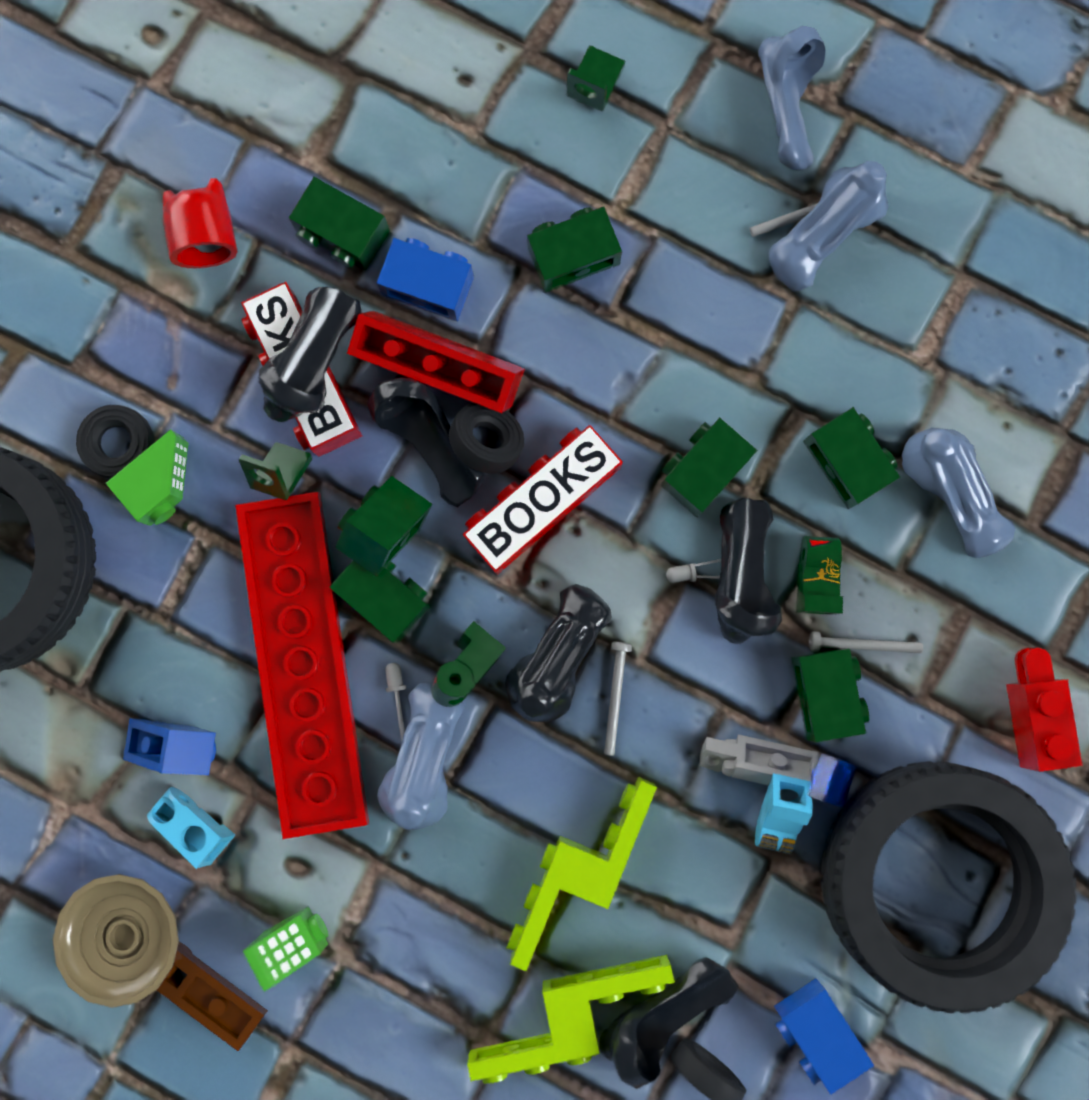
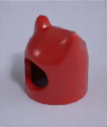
(198, 219)

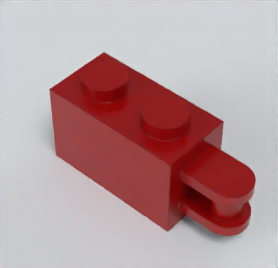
(1042, 714)

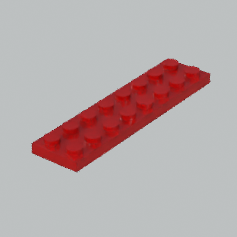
(302, 665)

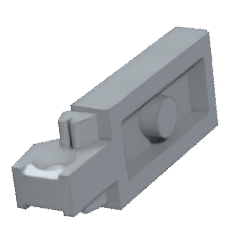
(757, 759)

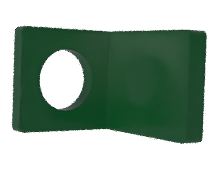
(594, 78)
(278, 471)

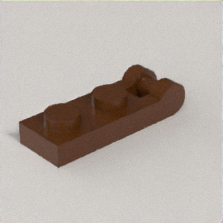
(212, 999)

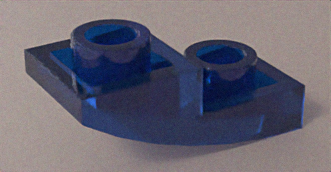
(832, 780)

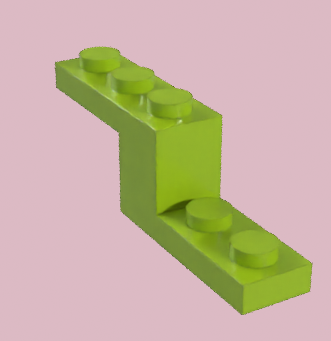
(581, 871)
(570, 1019)

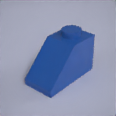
(169, 747)

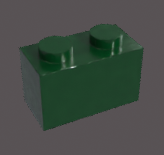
(338, 224)
(574, 248)
(852, 457)
(707, 467)
(382, 525)
(382, 600)
(830, 695)

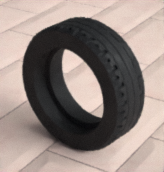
(61, 564)
(1038, 911)

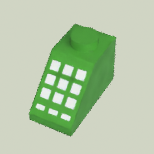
(153, 480)
(286, 947)

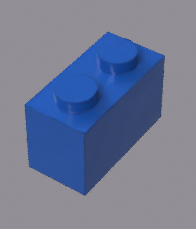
(426, 278)
(823, 1036)

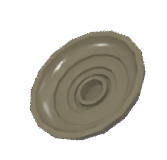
(115, 940)

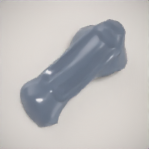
(787, 69)
(848, 202)
(947, 466)
(416, 787)

